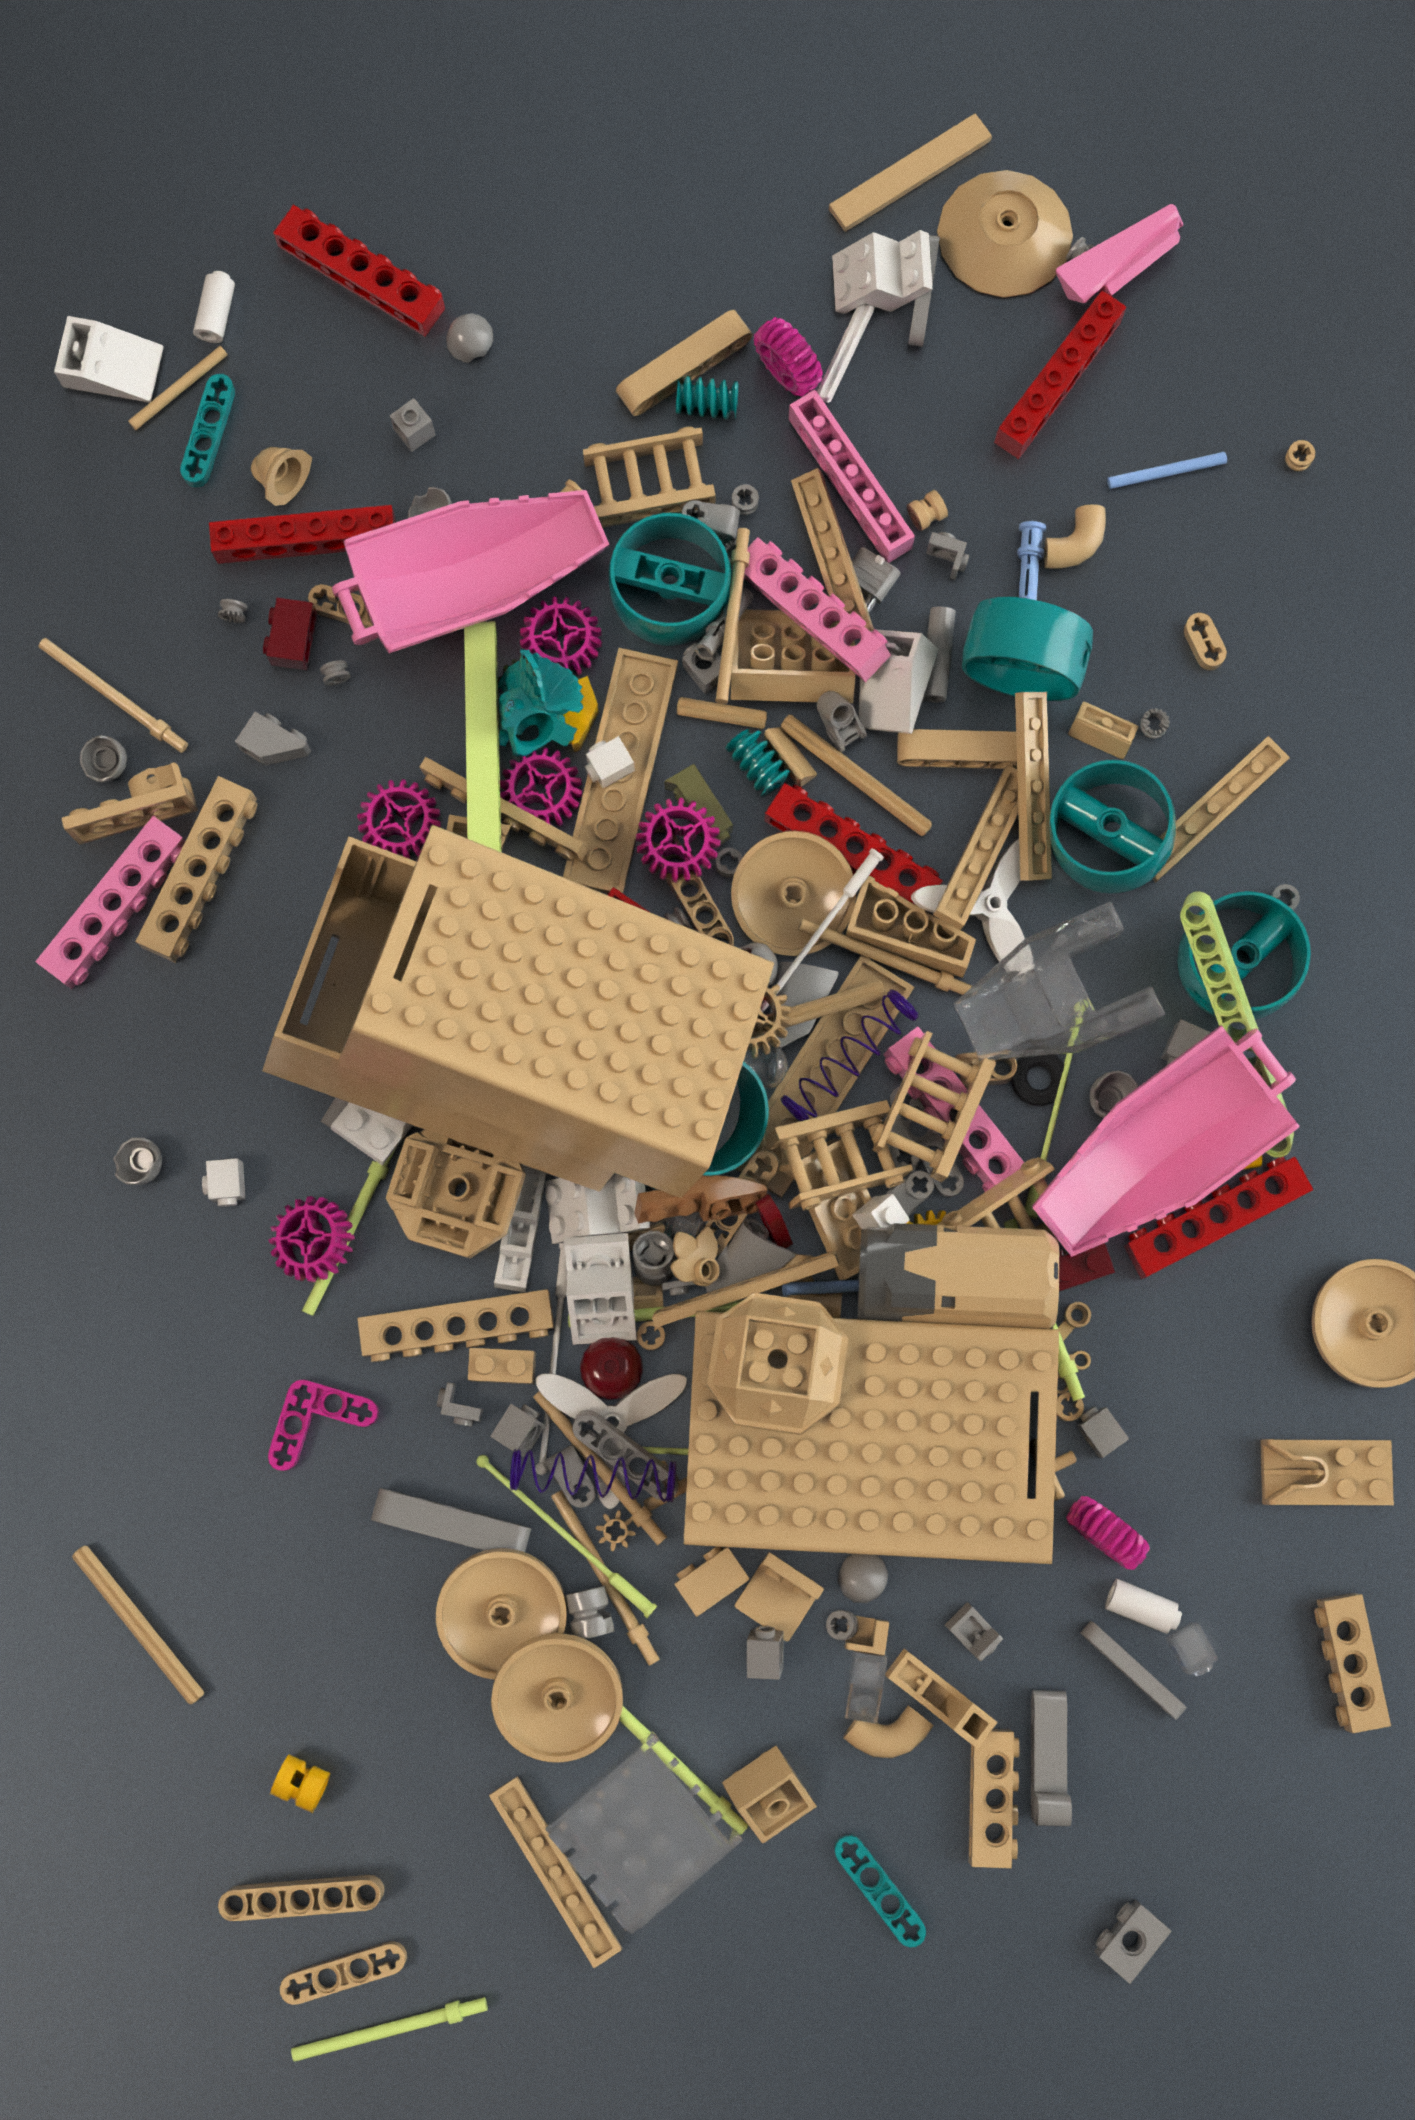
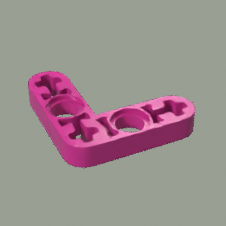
(314, 1405)

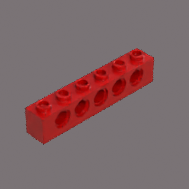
(417, 315)
(1060, 374)
(293, 533)
(794, 798)
(1291, 1185)

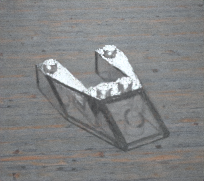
(1038, 1003)

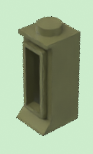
(692, 787)

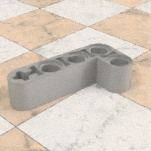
(1049, 1795)

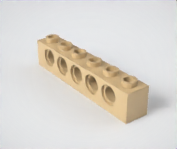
(222, 797)
(375, 1327)

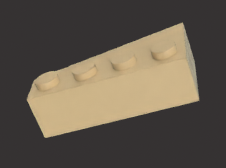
(907, 930)

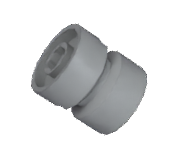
(653, 1257)
(589, 1612)

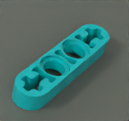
(212, 431)
(879, 1890)

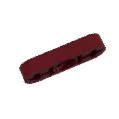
(773, 1221)

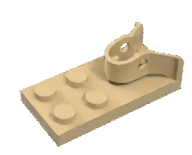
(160, 796)
(834, 1216)
(1326, 1472)

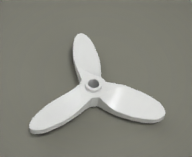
(991, 905)
(636, 1406)

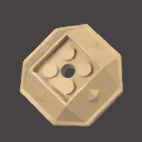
(426, 1198)
(770, 1397)

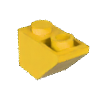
(586, 717)

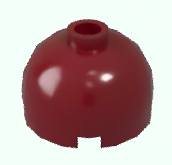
(611, 1368)

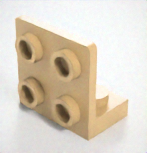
(778, 1596)

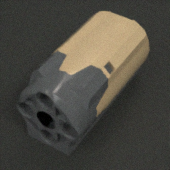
(959, 1275)

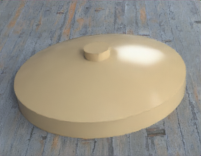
(787, 881)
(1368, 1323)
(495, 1606)
(557, 1697)

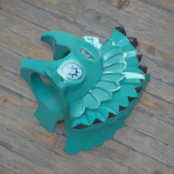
(537, 695)

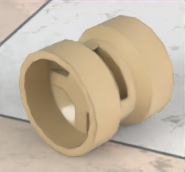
(927, 510)

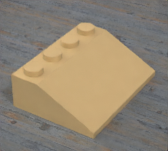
(783, 662)

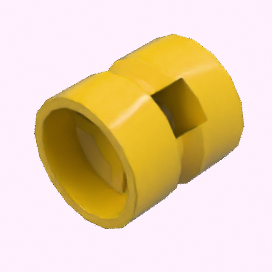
(310, 1789)

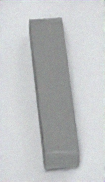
(448, 1522)

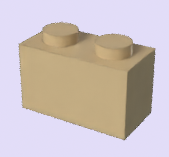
(501, 1366)
(711, 1580)

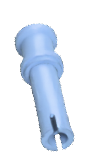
(1030, 554)

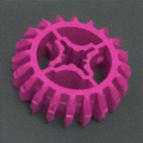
(788, 356)
(572, 634)
(552, 782)
(408, 814)
(689, 832)
(307, 1215)
(1108, 1532)

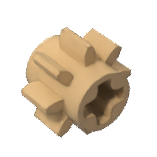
(608, 1536)

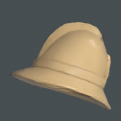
(281, 472)

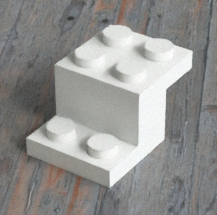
(882, 272)
(370, 1131)
(586, 1212)
(600, 1288)

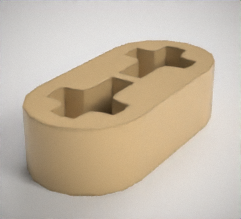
(1211, 638)

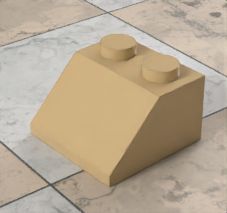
(768, 1794)

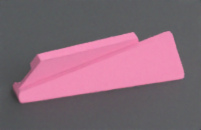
(1121, 256)

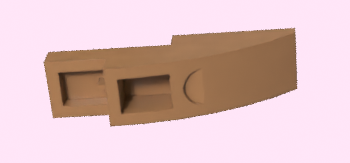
(710, 1196)

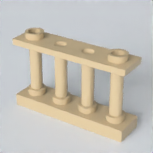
(639, 505)
(964, 1103)
(816, 1131)
(1031, 1173)

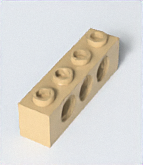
(1372, 1711)
(1000, 1851)

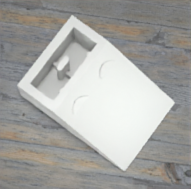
(107, 360)
(897, 688)

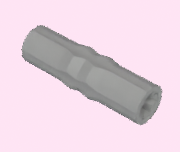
(941, 635)

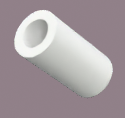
(214, 307)
(1143, 1606)

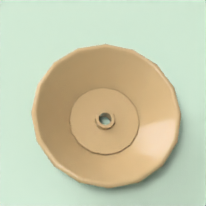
(1002, 257)

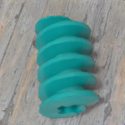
(707, 397)
(757, 761)

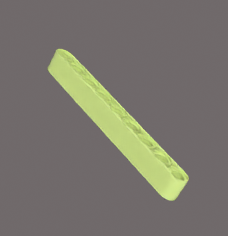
(482, 735)
(1225, 982)

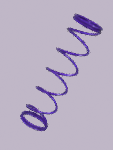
(896, 998)
(517, 1471)

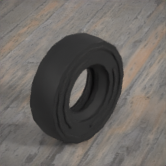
(1023, 1088)

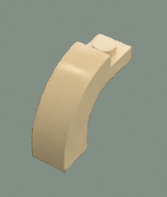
(941, 1698)

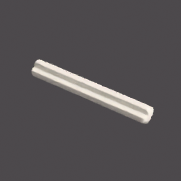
(845, 352)

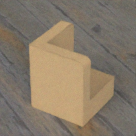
(870, 1636)

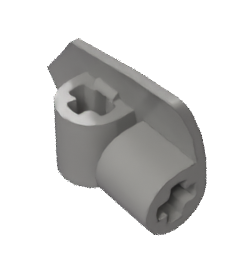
(803, 986)
(749, 1256)

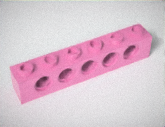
(851, 476)
(862, 658)
(95, 908)
(993, 1142)

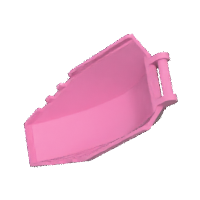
(464, 564)
(1170, 1142)

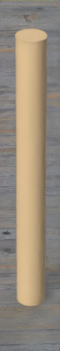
(177, 388)

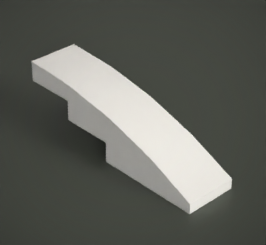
(519, 1243)

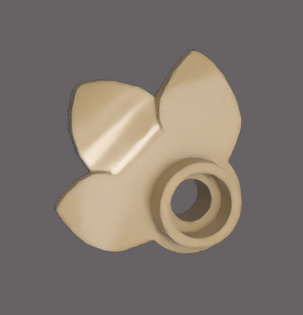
(694, 1256)

